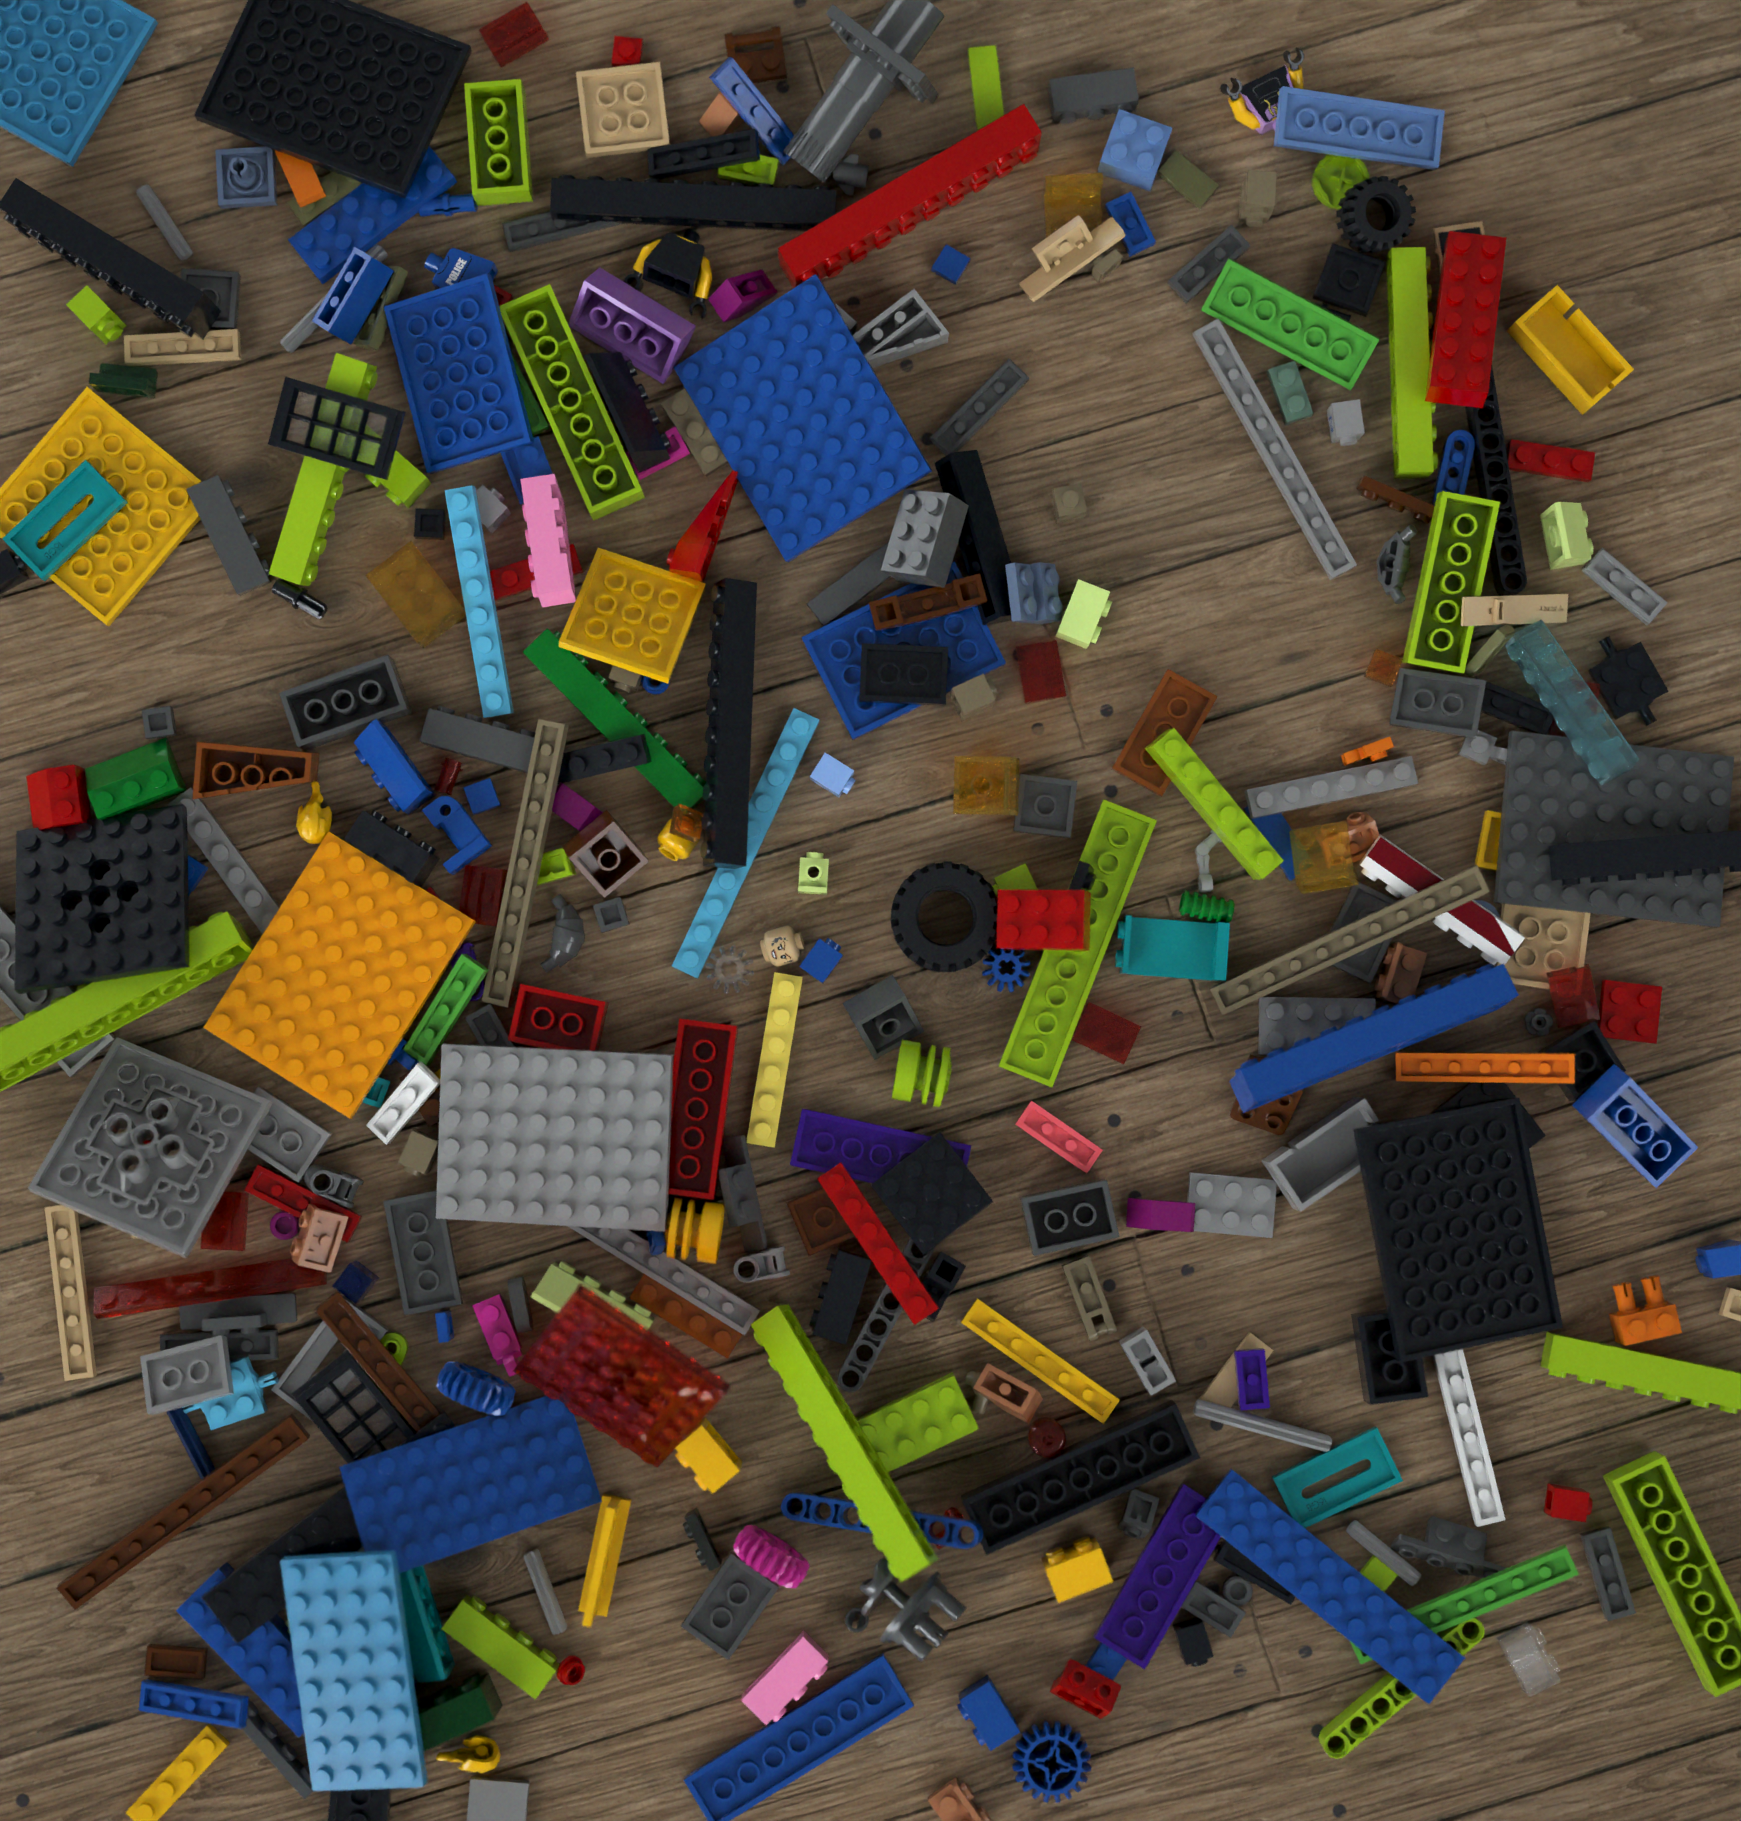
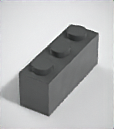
(1092, 95)

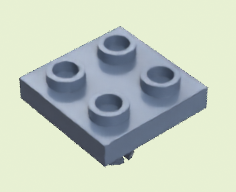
(246, 177)

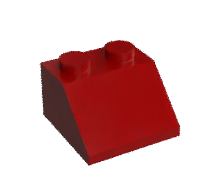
(58, 797)

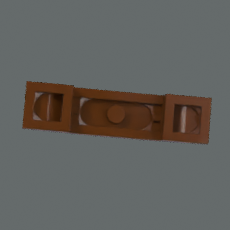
(928, 603)

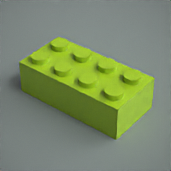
(498, 142)
(918, 1422)

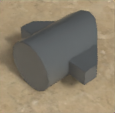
(851, 174)

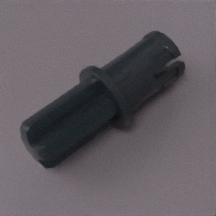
(299, 598)

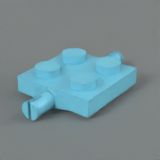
(245, 1401)

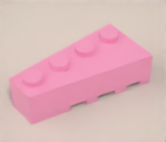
(548, 541)

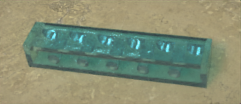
(1571, 702)

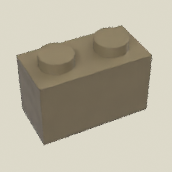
(1257, 197)
(973, 697)

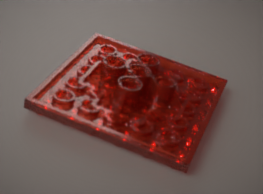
(620, 1376)

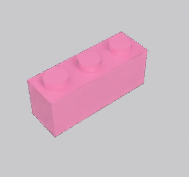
(785, 1678)

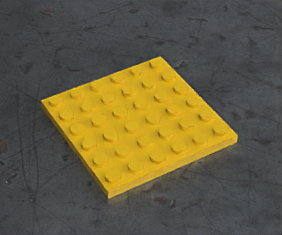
(136, 539)

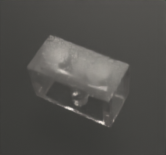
(1529, 1659)

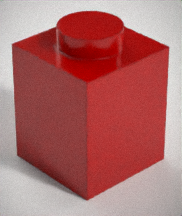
(1567, 1503)

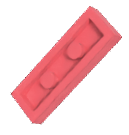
(1058, 1137)

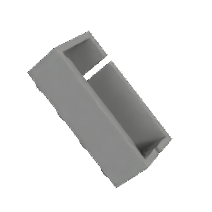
(1320, 1155)

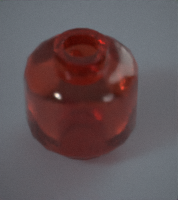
(1041, 1428)

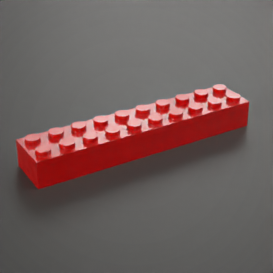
(912, 198)

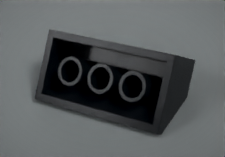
(628, 409)

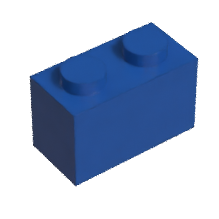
(988, 1713)

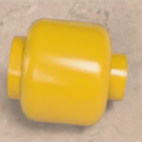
(674, 846)

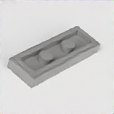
(1624, 586)

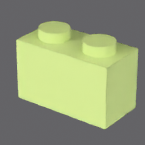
(1083, 614)

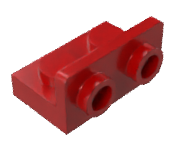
(1086, 1689)

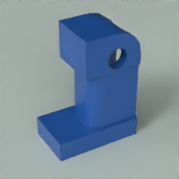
(459, 829)

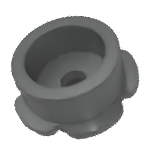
(1531, 1019)

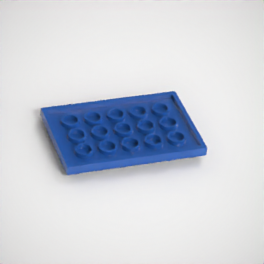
(459, 374)
(838, 651)

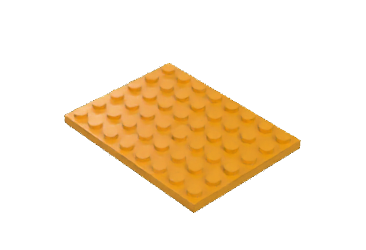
(339, 975)

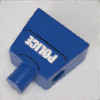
(457, 267)

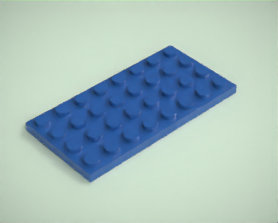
(471, 1483)

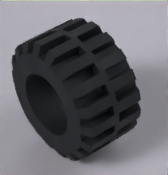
(1396, 207)

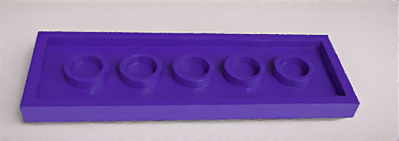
(862, 1147)
(1159, 1580)

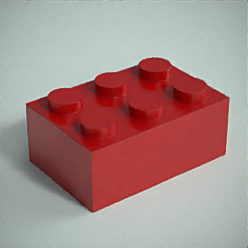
(1043, 920)
(557, 1020)

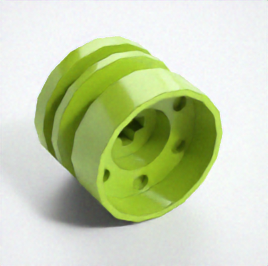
(921, 1073)

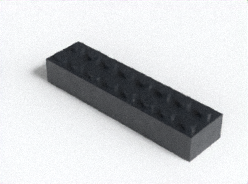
(108, 260)
(1080, 1476)

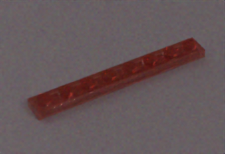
(204, 1287)

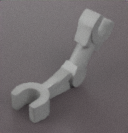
(1205, 879)

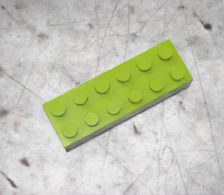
(1450, 570)

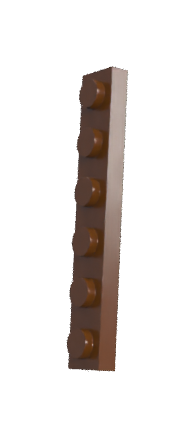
(377, 1361)

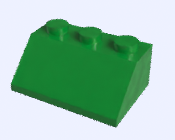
(134, 780)

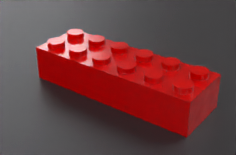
(1465, 319)
(699, 1105)

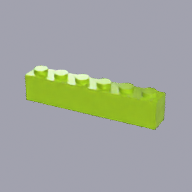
(1214, 804)

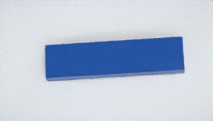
(753, 108)
(193, 1703)

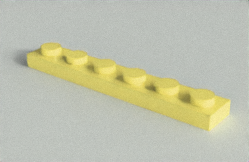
(774, 1060)

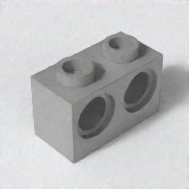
(1147, 1361)

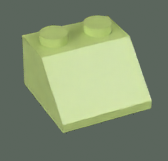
(1566, 535)

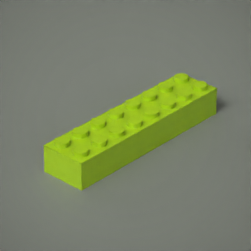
(571, 402)
(1681, 1568)

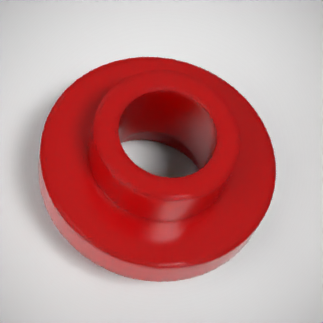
(570, 1670)

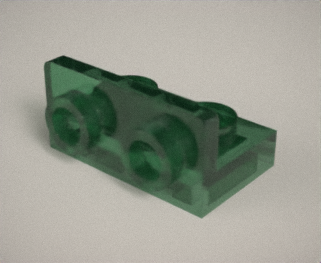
(125, 380)

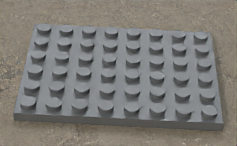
(554, 1136)

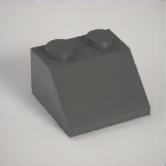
(883, 1017)

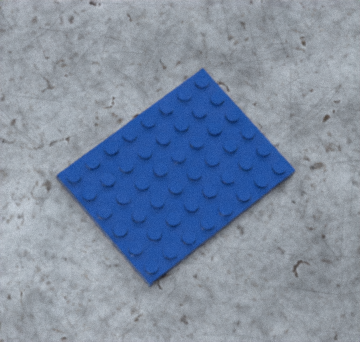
(802, 418)

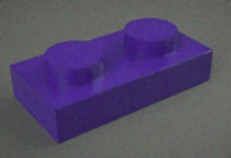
(1251, 1379)

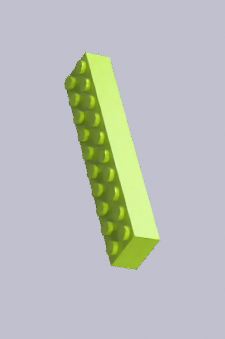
(110, 1004)

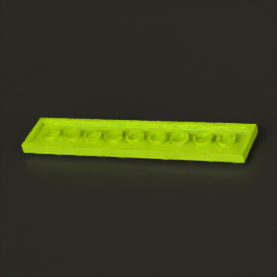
(1066, 977)

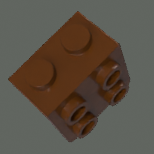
(1269, 1117)

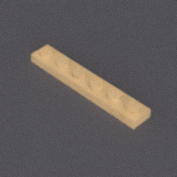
(70, 1293)

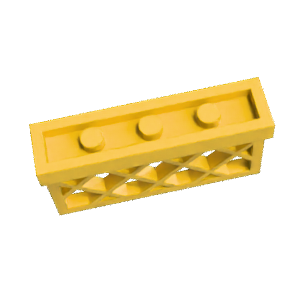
(604, 1557)

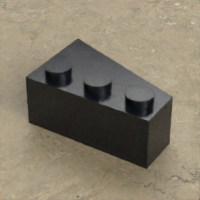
(393, 847)

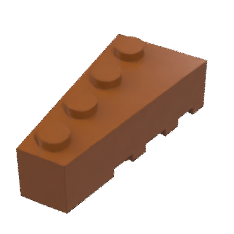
(244, 768)

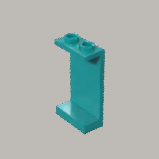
(1173, 948)

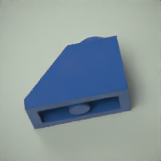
(1719, 1259)

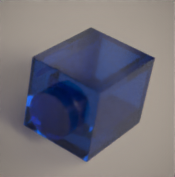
(355, 1281)

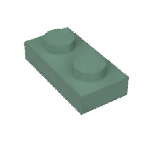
(1290, 392)

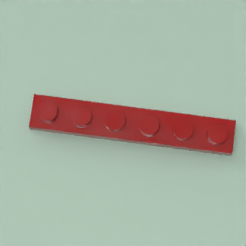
(878, 1243)

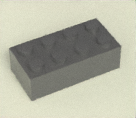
(345, 702)

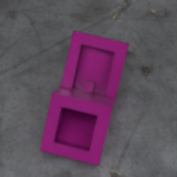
(574, 808)
(1160, 1215)

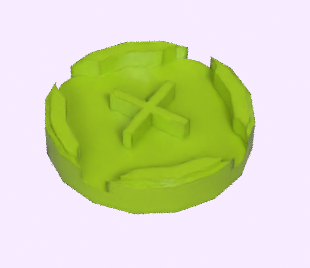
(1335, 176)

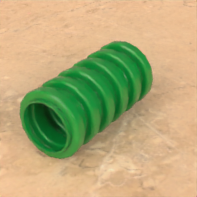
(1206, 907)

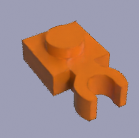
(1374, 750)

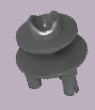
(913, 1611)

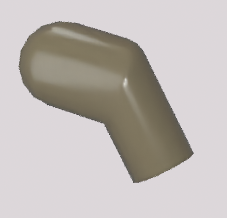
(980, 1402)

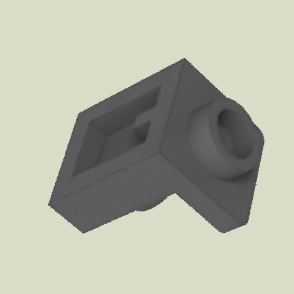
(1138, 1514)

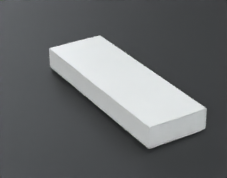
(403, 1103)

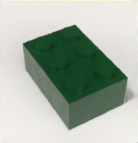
(457, 1710)

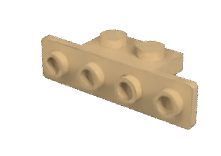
(1067, 252)

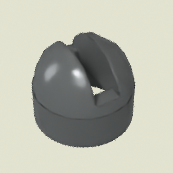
(862, 1622)

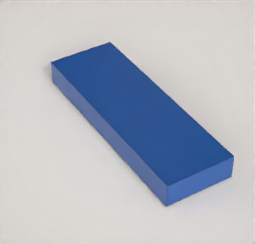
(1276, 832)

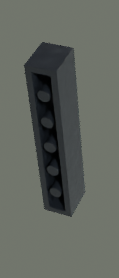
(981, 533)

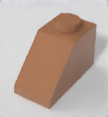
(720, 117)
(1008, 1393)

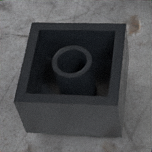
(1592, 1057)

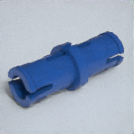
(448, 204)

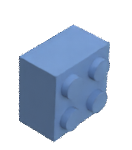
(1134, 150)

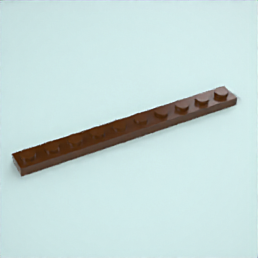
(183, 1511)

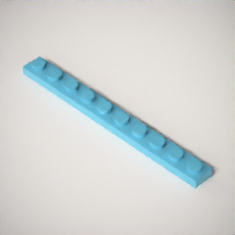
(761, 812)

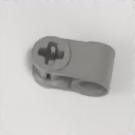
(763, 1265)

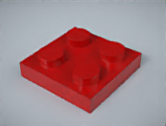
(1629, 1011)

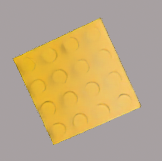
(632, 615)

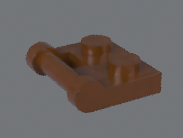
(762, 64)

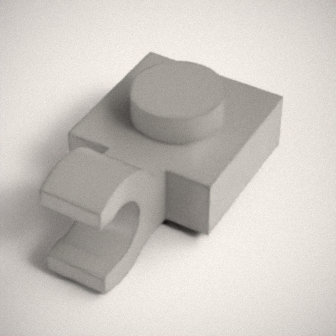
(1482, 749)

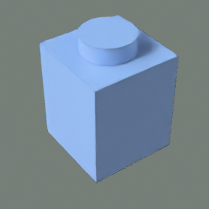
(833, 775)

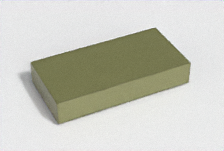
(1187, 179)
(1489, 650)

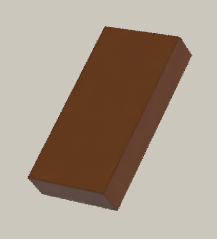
(176, 1661)

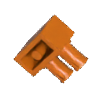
(1647, 1322)

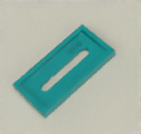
(81, 482)
(1336, 1498)

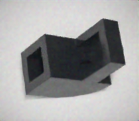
(942, 1279)

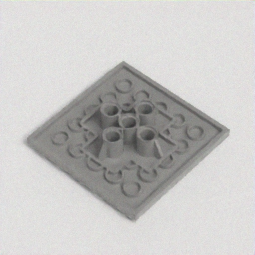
(166, 1195)

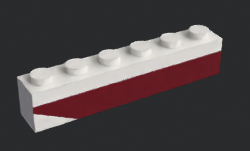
(1471, 920)

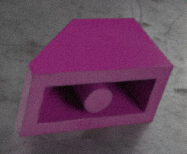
(741, 294)

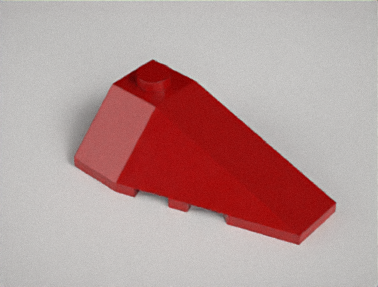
(700, 540)

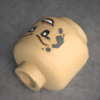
(782, 946)

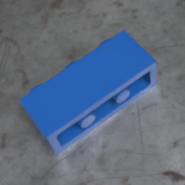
(352, 295)

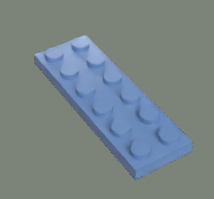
(1358, 128)

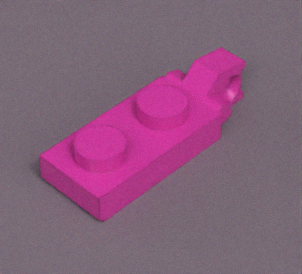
(499, 1332)

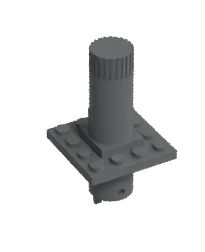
(875, 67)

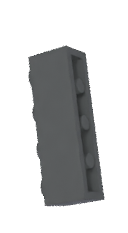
(229, 535)
(478, 740)

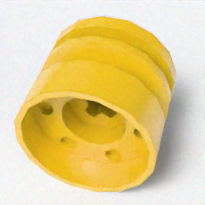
(695, 1230)

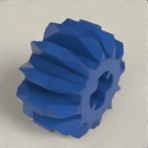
(1006, 978)

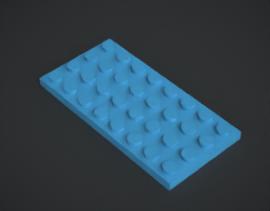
(354, 1671)

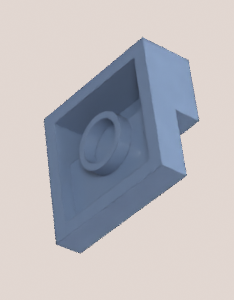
(1034, 593)

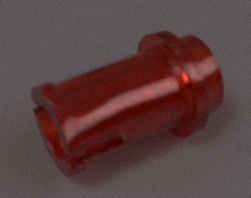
(448, 776)

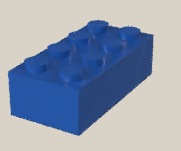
(1635, 1125)

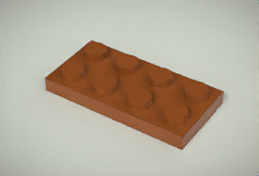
(1175, 705)

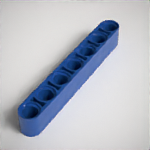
(839, 1519)

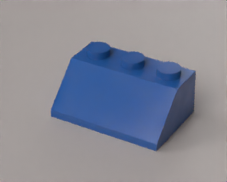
(392, 768)

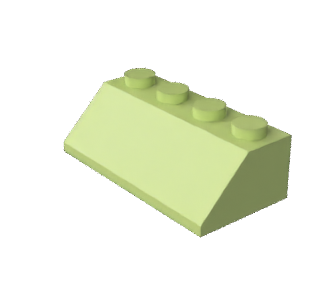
(561, 1282)

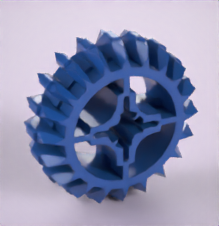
(475, 1388)
(1064, 1764)

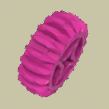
(771, 1556)

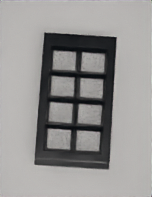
(336, 428)
(352, 1410)

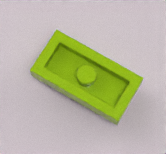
(752, 172)

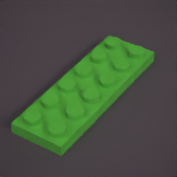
(1290, 324)

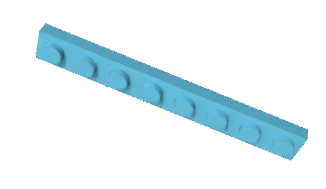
(479, 601)

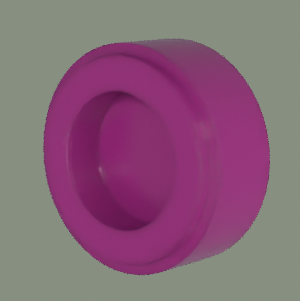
(284, 1225)

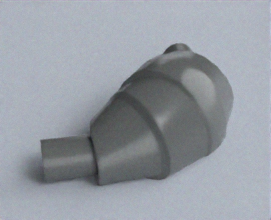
(1395, 562)
(566, 937)

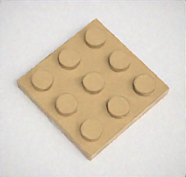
(622, 109)
(1551, 943)

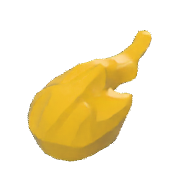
(313, 820)
(479, 1757)

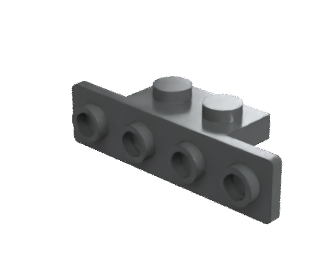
(741, 1194)
(240, 1313)
(1449, 1546)

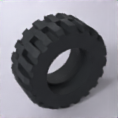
(938, 878)

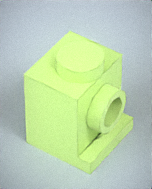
(813, 885)

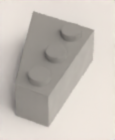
(901, 331)

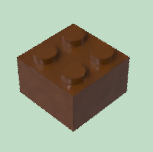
(605, 854)

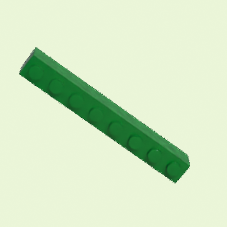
(612, 719)

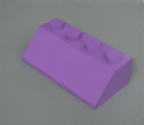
(630, 324)

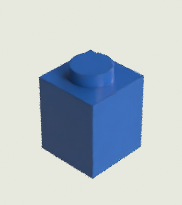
(822, 959)

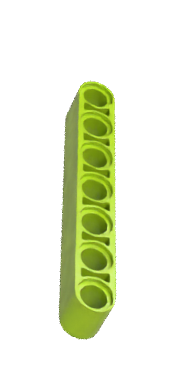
(1394, 1699)

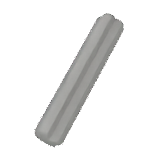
(164, 222)
(1383, 1552)
(545, 1591)

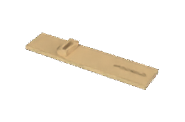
(1514, 609)

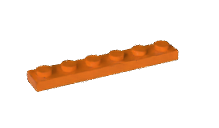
(1485, 1067)

